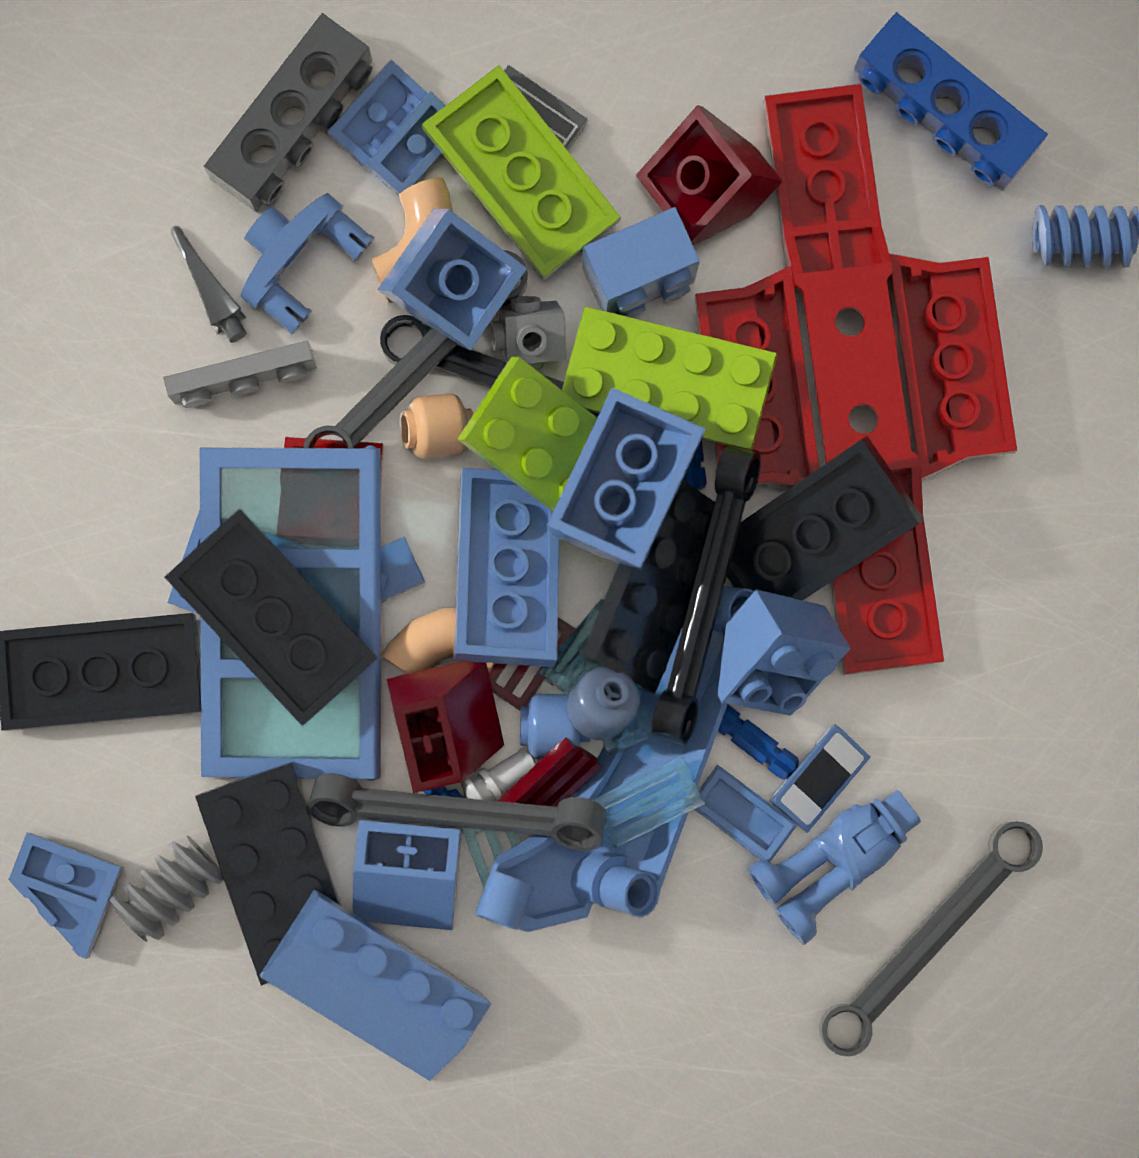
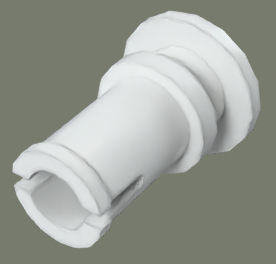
(500, 779)

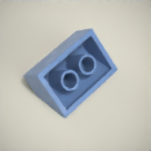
(625, 479)

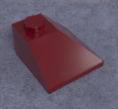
(708, 175)

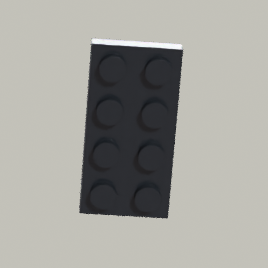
(822, 525)
(650, 604)
(271, 617)
(99, 672)
(265, 854)

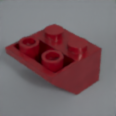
(445, 722)

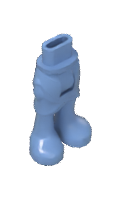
(858, 846)

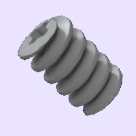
(167, 890)

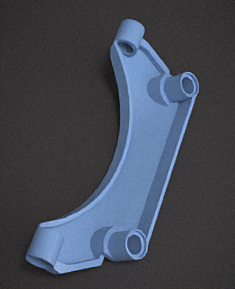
(552, 885)

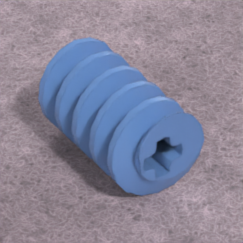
(1086, 234)

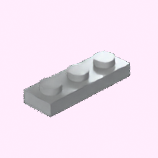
(241, 374)

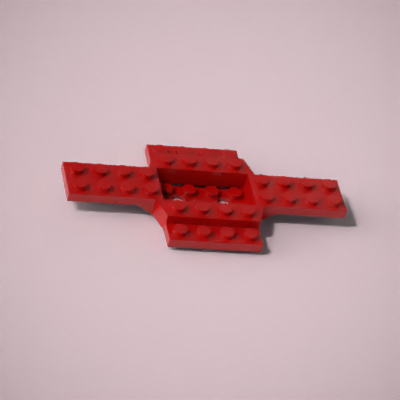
(921, 362)

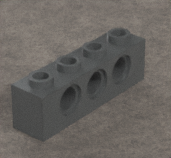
(322, 47)

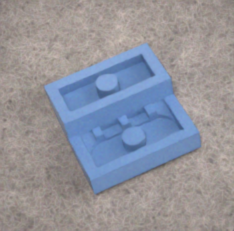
(386, 129)

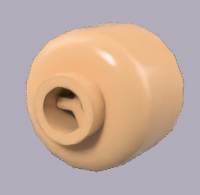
(434, 425)

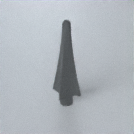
(220, 307)

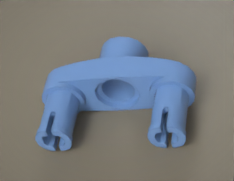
(282, 241)

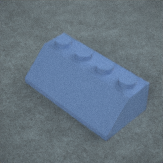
(375, 987)

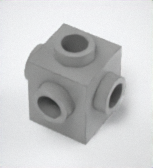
(530, 331)

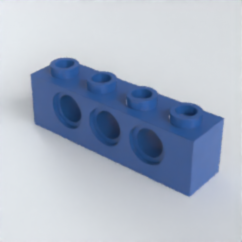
(941, 75)

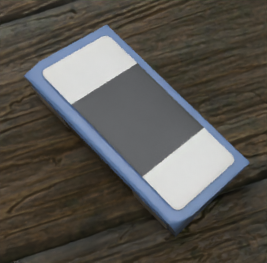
(820, 778)

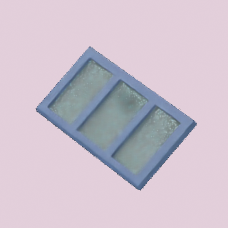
(327, 522)

